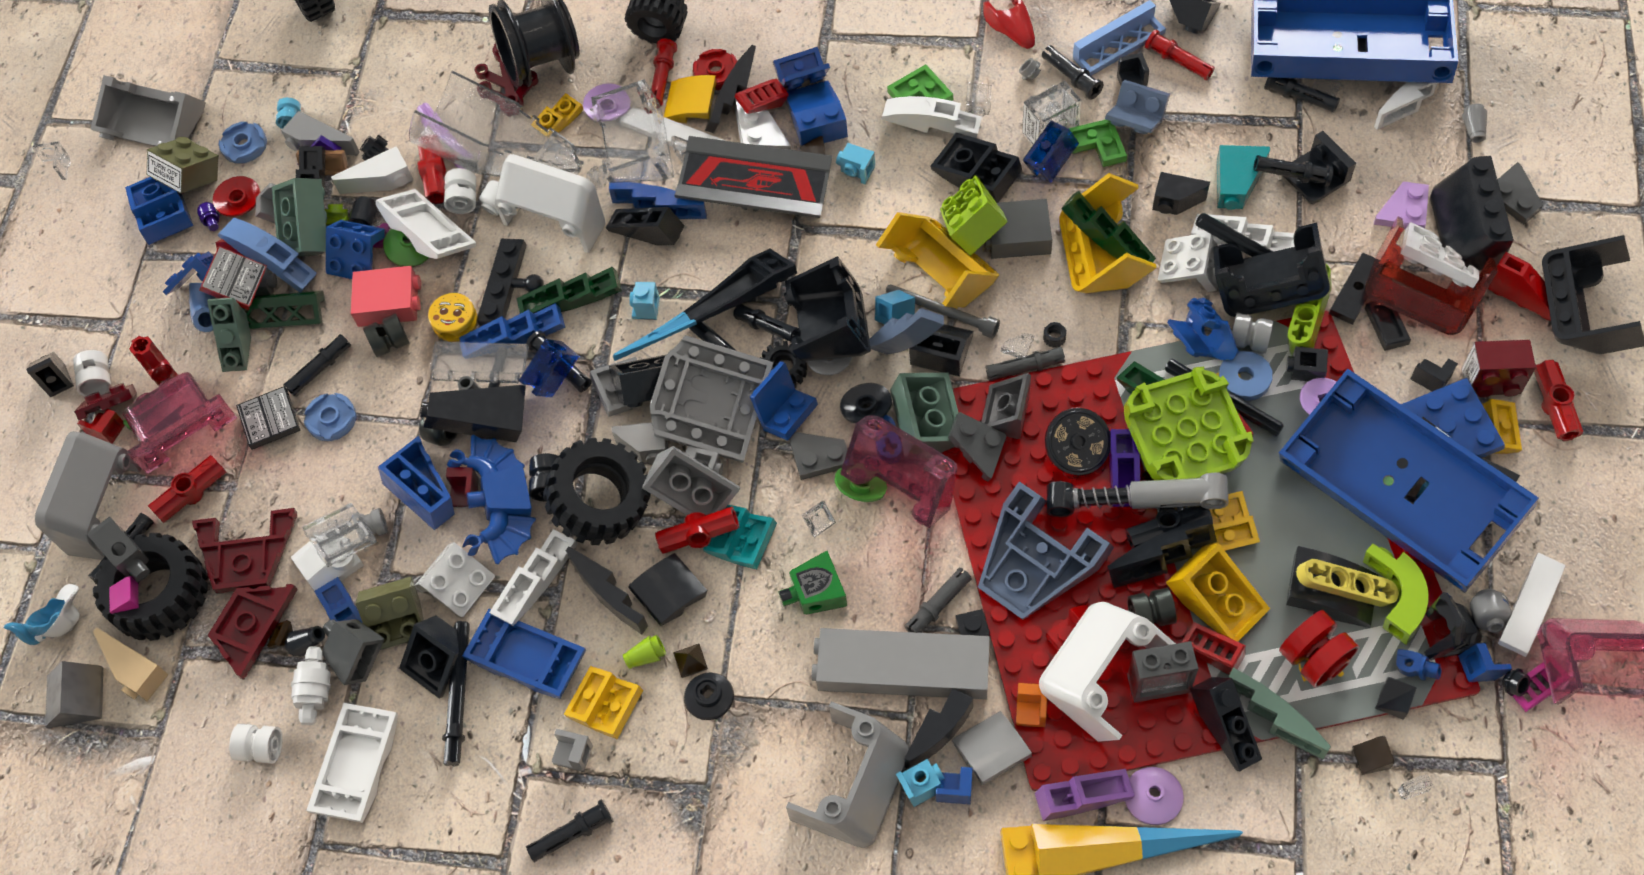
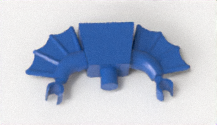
(502, 495)

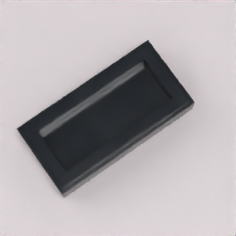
(1387, 326)

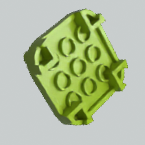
(1187, 426)

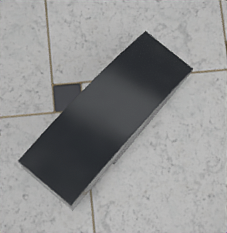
(939, 728)

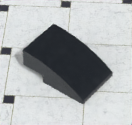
(970, 156)
(1336, 606)

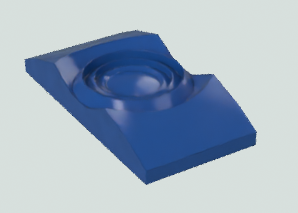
(524, 655)

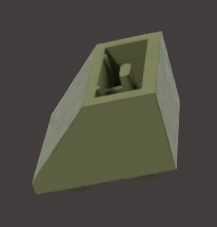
(391, 610)

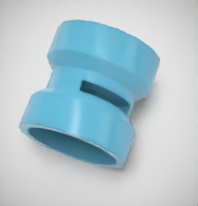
(286, 110)

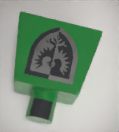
(815, 586)

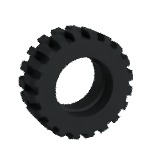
(604, 460)
(173, 605)

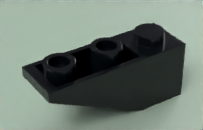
(1226, 719)

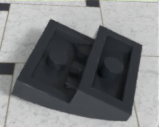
(667, 589)

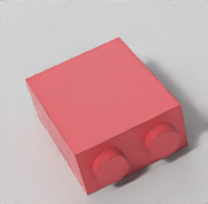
(384, 293)

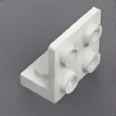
(1189, 259)
(455, 579)

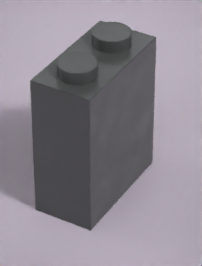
(1025, 232)

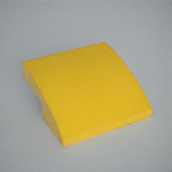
(690, 98)
(1505, 420)
(1233, 524)
(603, 702)

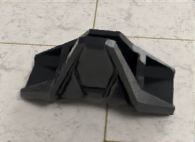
(1460, 623)

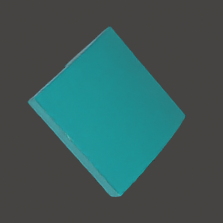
(746, 544)

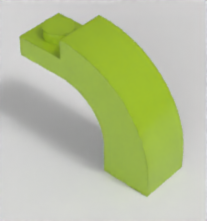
(1412, 587)

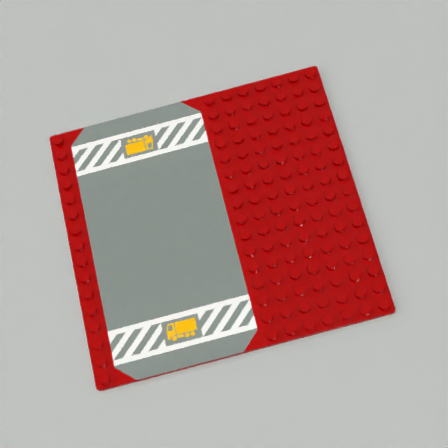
(1286, 516)

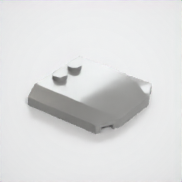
(706, 397)

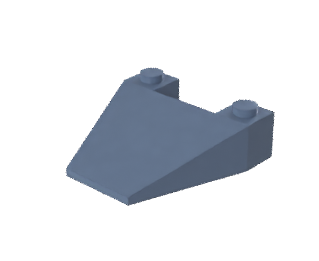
(1030, 567)

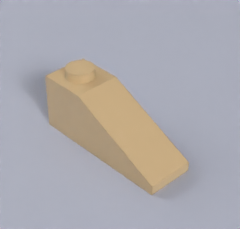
(130, 668)

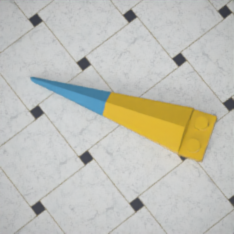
(1088, 849)

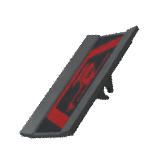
(754, 177)

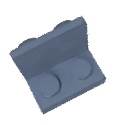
(1139, 107)

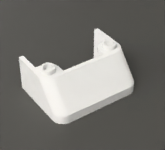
(550, 194)
(1083, 658)

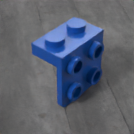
(800, 67)

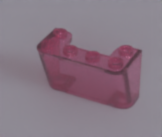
(904, 463)

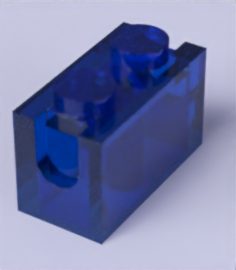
(1051, 151)
(549, 367)

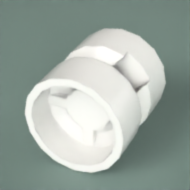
(460, 191)
(91, 372)
(252, 743)

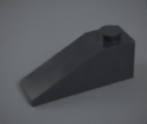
(648, 225)

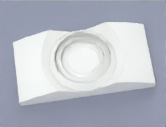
(423, 224)
(353, 763)

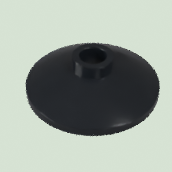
(865, 401)

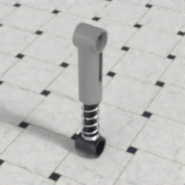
(1207, 491)

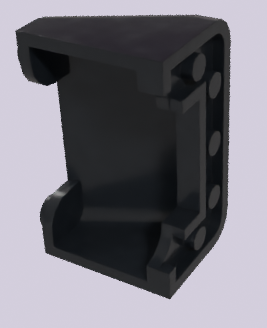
(1273, 277)
(828, 313)

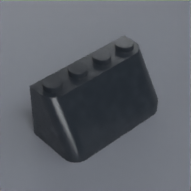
(1472, 213)

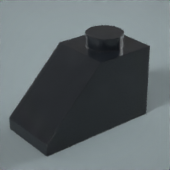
(1179, 193)
(50, 374)

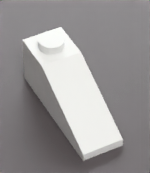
(378, 173)

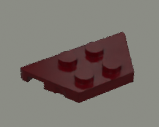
(248, 624)

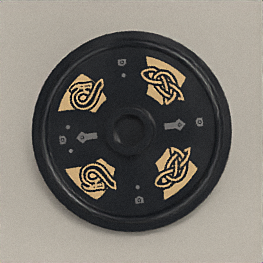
(1077, 441)

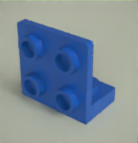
(350, 247)
(197, 263)
(780, 405)

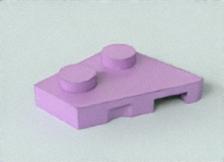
(1408, 203)

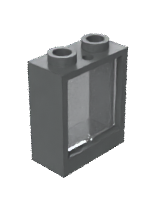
(1162, 671)

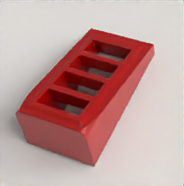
(764, 96)
(1209, 656)

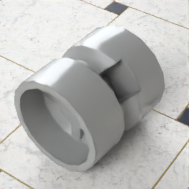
(1252, 333)

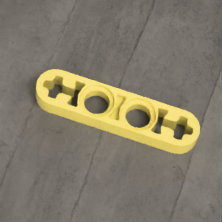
(1347, 582)

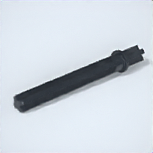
(454, 728)

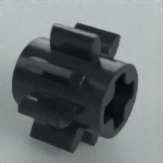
(373, 147)

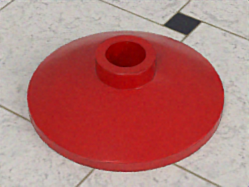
(236, 196)

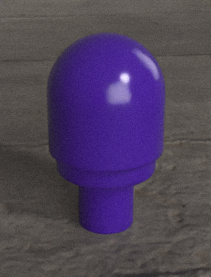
(208, 215)

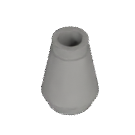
(1475, 121)

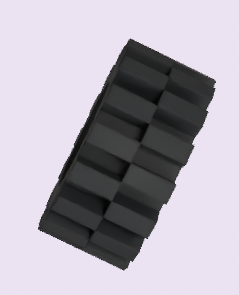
(783, 352)

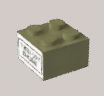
(182, 164)

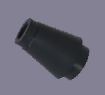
(300, 640)

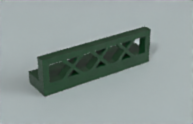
(286, 300)

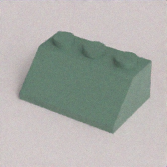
(301, 215)
(925, 407)

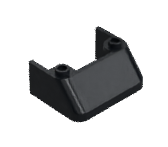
(1565, 277)

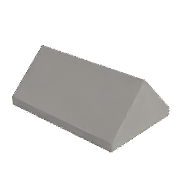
(688, 483)

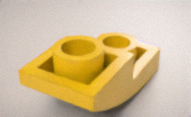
(562, 113)

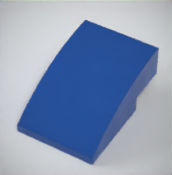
(157, 209)

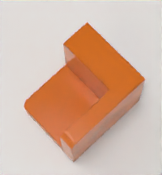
(1030, 706)

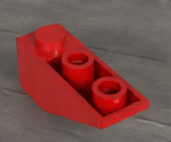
(1521, 284)

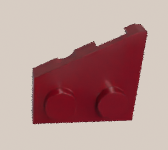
(95, 401)

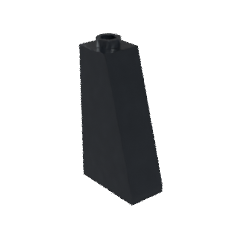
(479, 411)

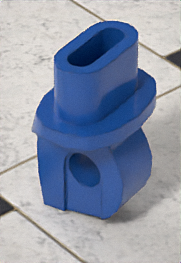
(1421, 665)

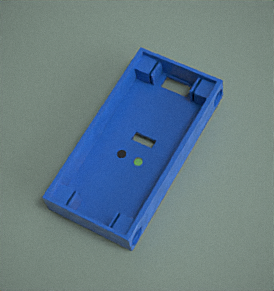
(1321, 40)
(1375, 450)

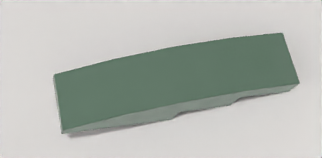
(1287, 721)

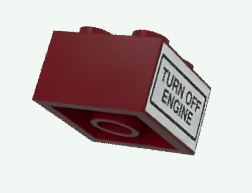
(1499, 367)

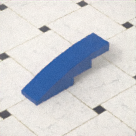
(655, 196)
(518, 328)

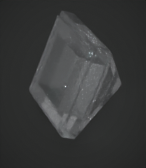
(818, 518)

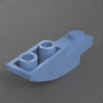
(268, 250)

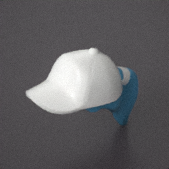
(50, 621)

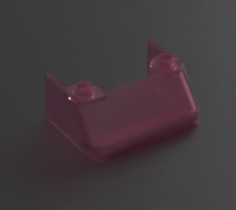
(1575, 640)

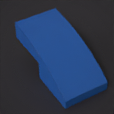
(337, 601)

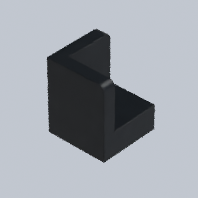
(1133, 69)
(1431, 375)

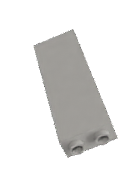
(901, 663)

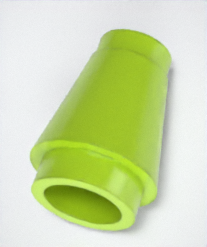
(645, 652)

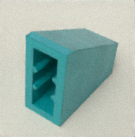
(1236, 174)

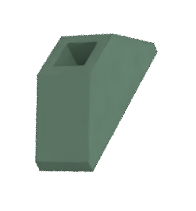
(230, 333)

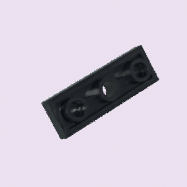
(1353, 294)

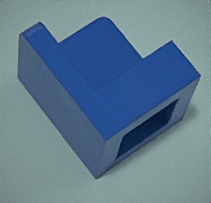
(1479, 664)
(956, 787)

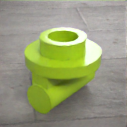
(335, 213)

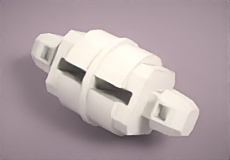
(310, 685)

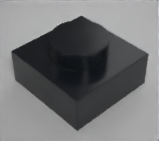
(972, 623)

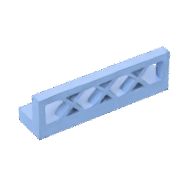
(1109, 36)

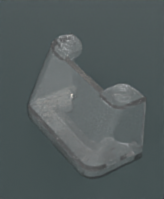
(632, 135)

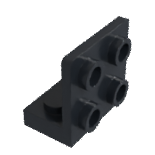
(1323, 153)

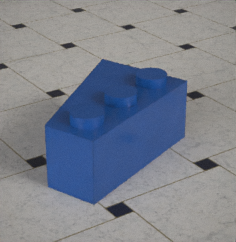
(417, 483)

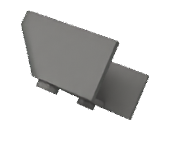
(77, 490)
(863, 812)

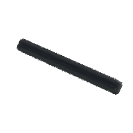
(1244, 408)

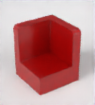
(104, 426)

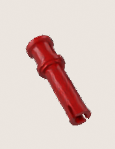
(1170, 50)
(663, 64)

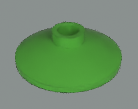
(400, 252)
(867, 492)

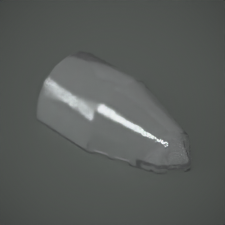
(484, 127)

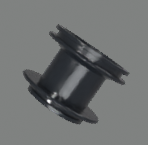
(533, 38)

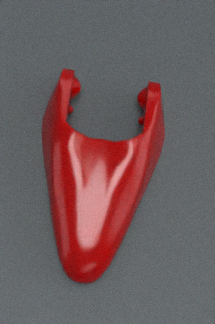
(1012, 22)

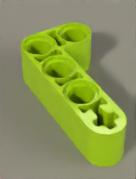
(1307, 321)

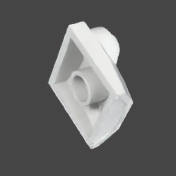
(317, 572)

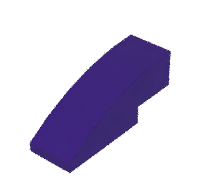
(1123, 460)

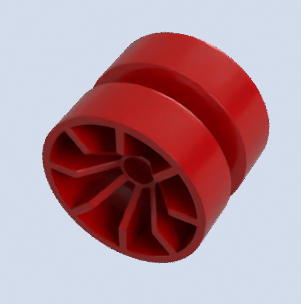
(1325, 655)

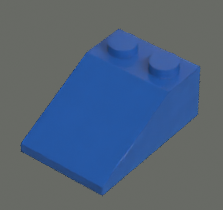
(817, 113)

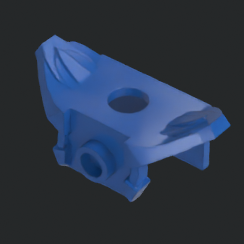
(1218, 344)

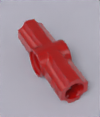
(432, 173)
(152, 359)
(1561, 413)
(196, 481)
(697, 530)

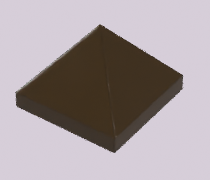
(280, 634)
(690, 660)

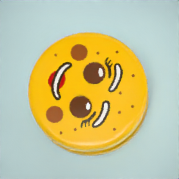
(452, 316)

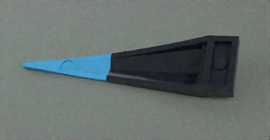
(748, 281)

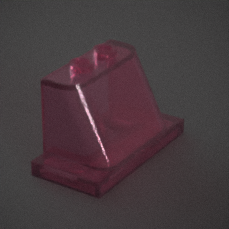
(170, 416)

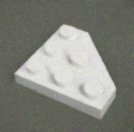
(1424, 247)

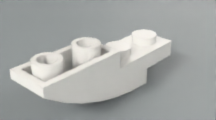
(928, 112)

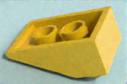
(1218, 592)

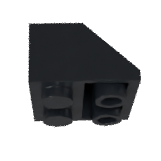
(943, 350)

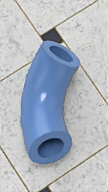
(199, 308)

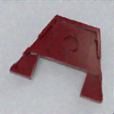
(244, 561)

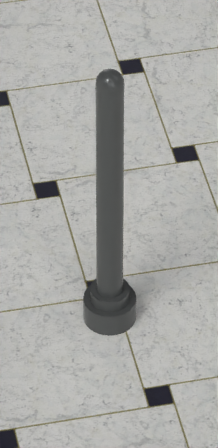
(988, 326)

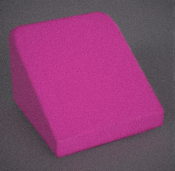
(124, 595)

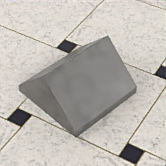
(1007, 405)
(73, 694)

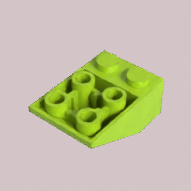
(972, 215)

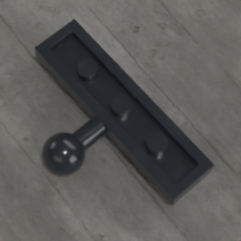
(504, 280)

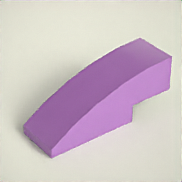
(1083, 794)

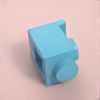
(856, 162)
(644, 300)
(921, 791)

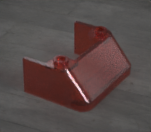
(1418, 298)

